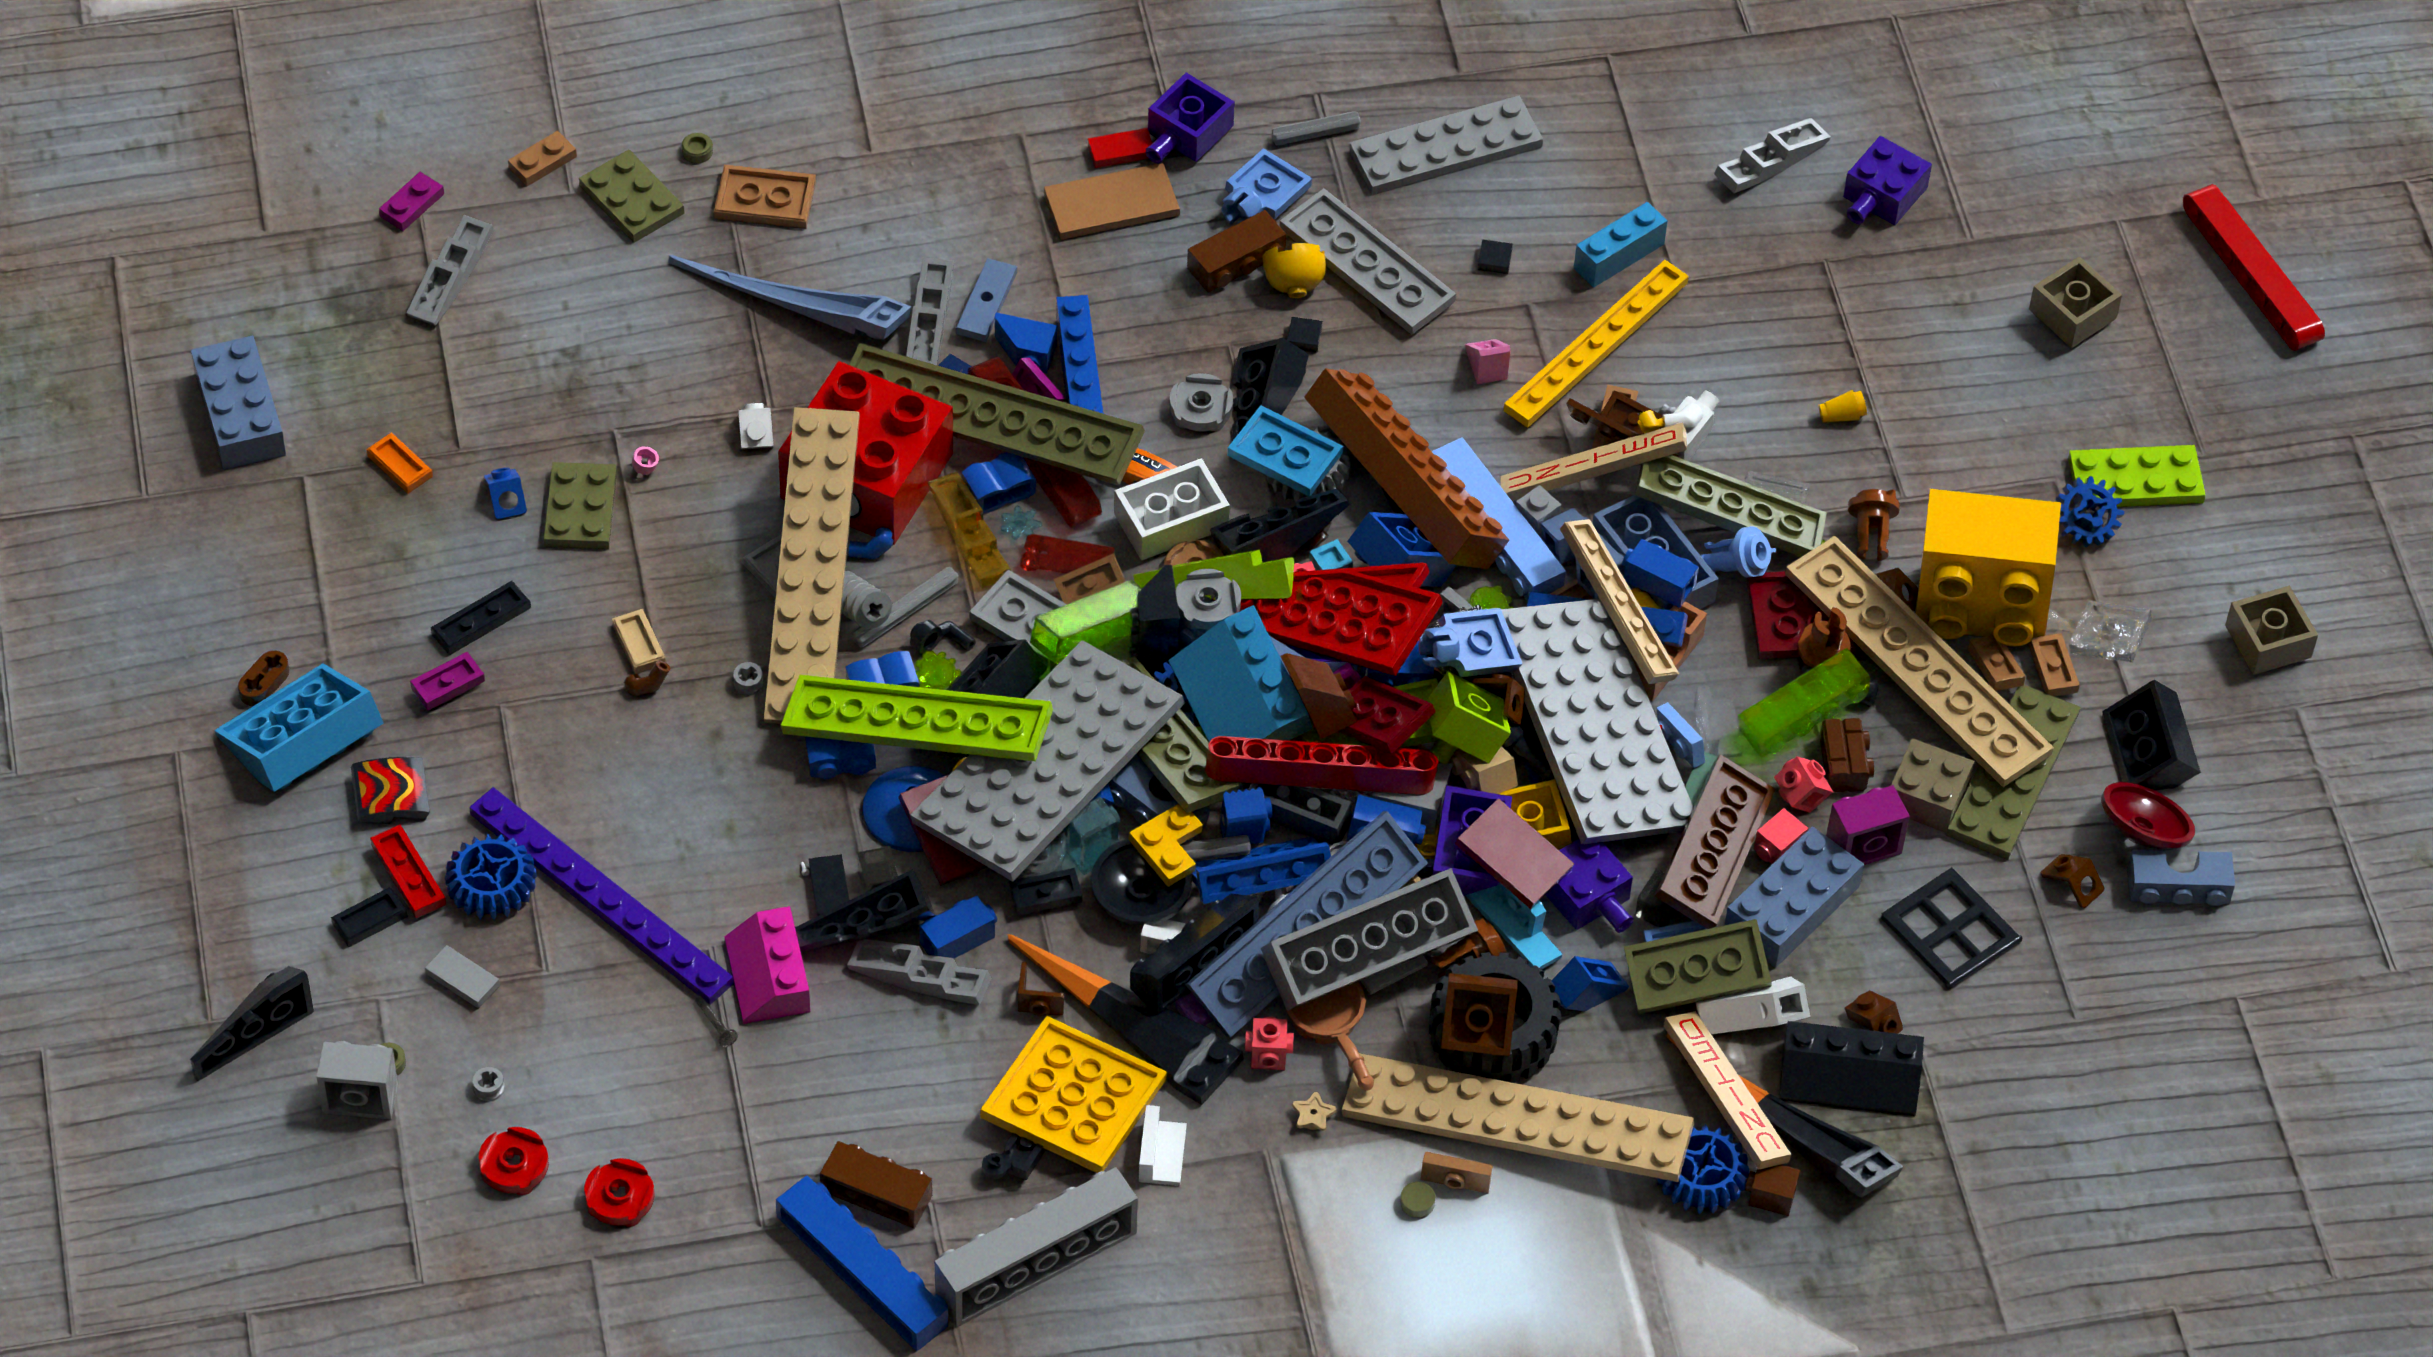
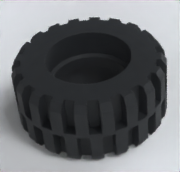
(1534, 1003)

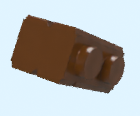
(1845, 754)

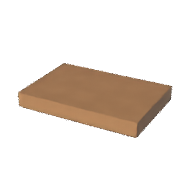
(765, 196)

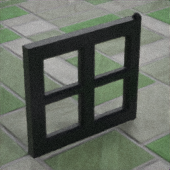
(1949, 928)

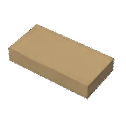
(638, 640)

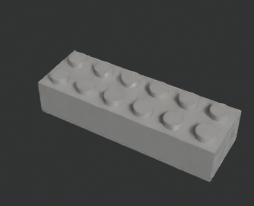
(1369, 939)
(1036, 1246)

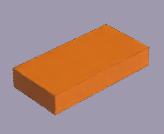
(399, 463)

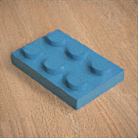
(1285, 450)

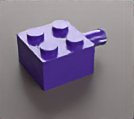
(1188, 119)
(1885, 182)
(1593, 887)

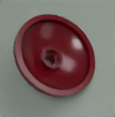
(2147, 816)

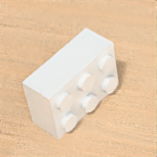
(1170, 508)

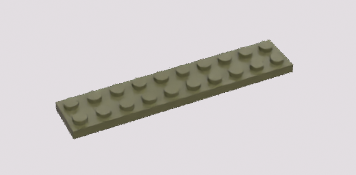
(1015, 418)

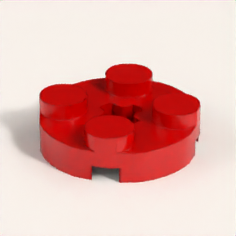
(519, 1177)
(619, 1210)

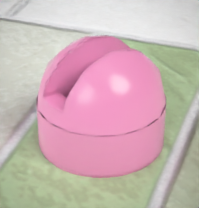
(652, 460)

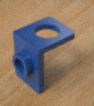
(501, 481)

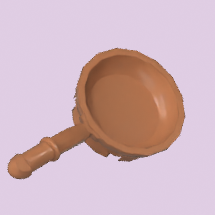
(1331, 1021)

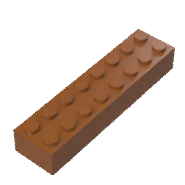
(1407, 468)

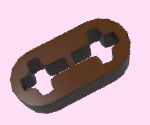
(260, 676)

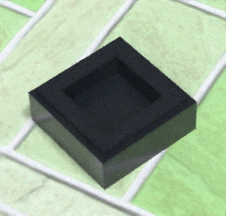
(1495, 256)
(1305, 333)

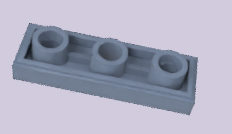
(986, 300)

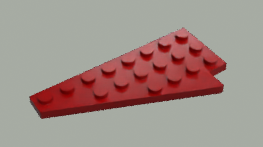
(1354, 613)

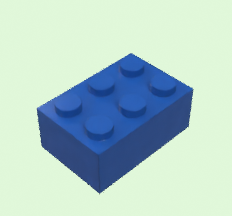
(1397, 540)

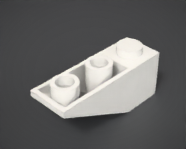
(1755, 1008)

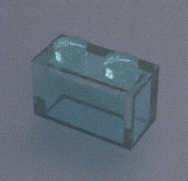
(1091, 834)

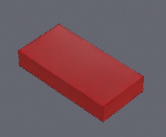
(1119, 147)

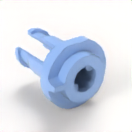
(1745, 553)

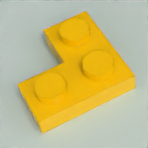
(1161, 840)

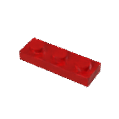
(408, 871)

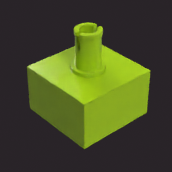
(1467, 719)

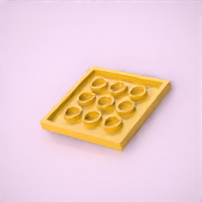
(1073, 1094)

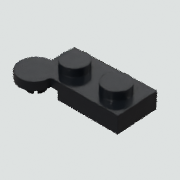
(1018, 1159)

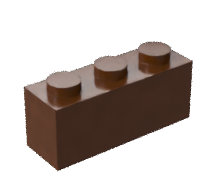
(1234, 251)
(876, 1184)

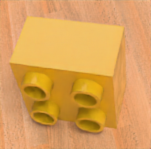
(1988, 566)

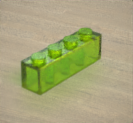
(1093, 619)
(1804, 703)

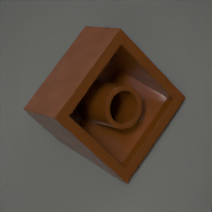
(1322, 693)
(1479, 1014)

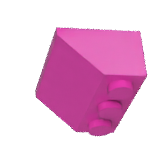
(768, 966)

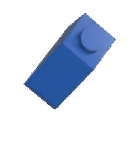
(1026, 339)
(1587, 983)

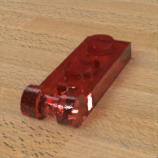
(1062, 554)

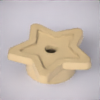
(1309, 1120)

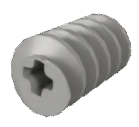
(864, 602)

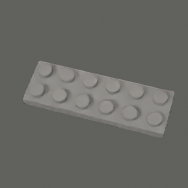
(1445, 144)
(1369, 261)

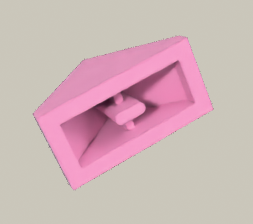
(1489, 360)

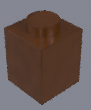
(1773, 1188)

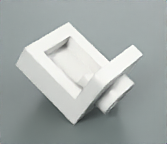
(755, 426)

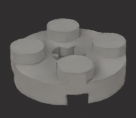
(1196, 417)
(1192, 592)

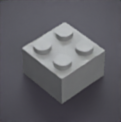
(357, 1080)

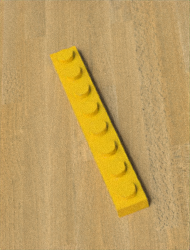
(1595, 343)

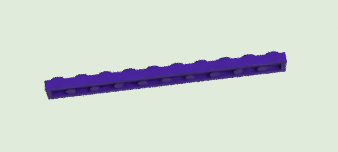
(603, 897)

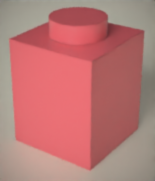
(1778, 836)

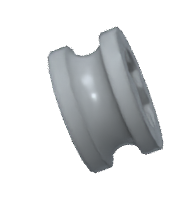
(750, 686)
(491, 1093)

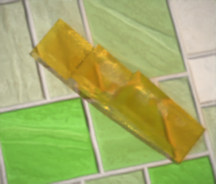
(968, 528)

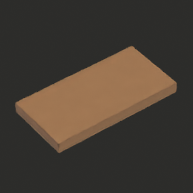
(1111, 201)

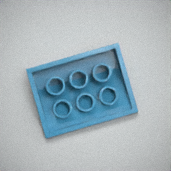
(1240, 682)
(300, 726)

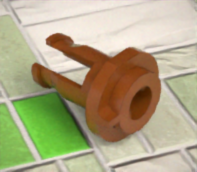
(1873, 510)
(1817, 635)
(1481, 941)

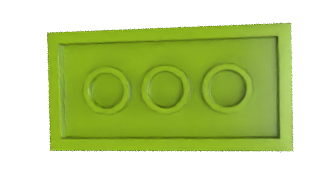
(2143, 473)

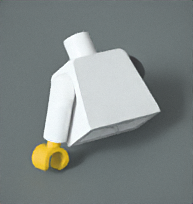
(1695, 415)

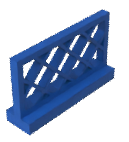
(1260, 870)

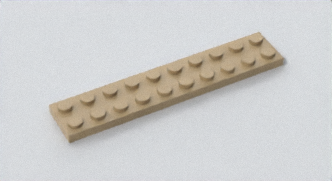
(812, 552)
(1920, 662)
(1521, 1118)

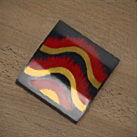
(390, 789)

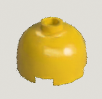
(1295, 269)

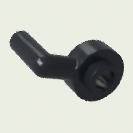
(928, 634)

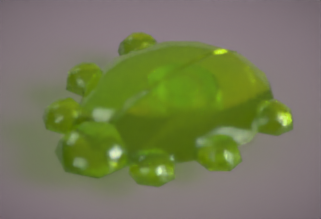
(1490, 598)
(936, 670)

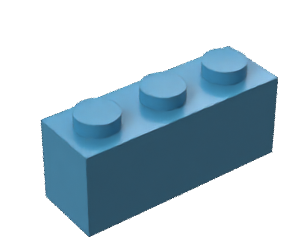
(1620, 244)

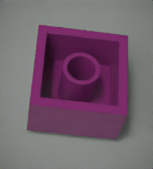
(1870, 824)

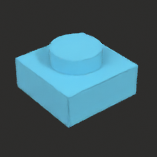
(1330, 556)

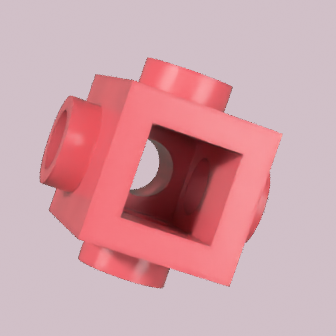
(1803, 784)
(1269, 1043)

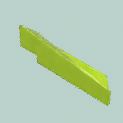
(1254, 578)

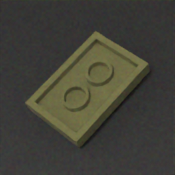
(631, 195)
(580, 505)

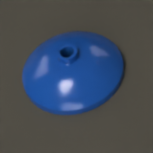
(884, 811)

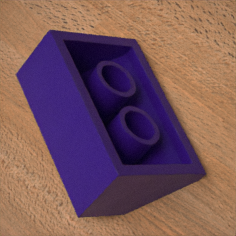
(1458, 812)

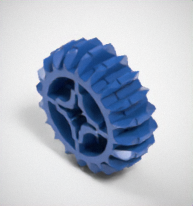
(491, 868)
(1716, 1182)

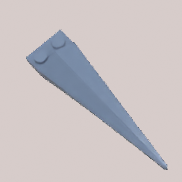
(853, 313)

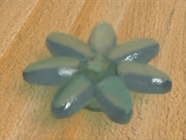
(1020, 522)

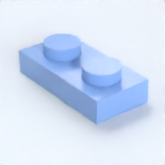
(1681, 735)

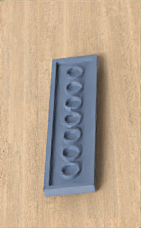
(1364, 869)

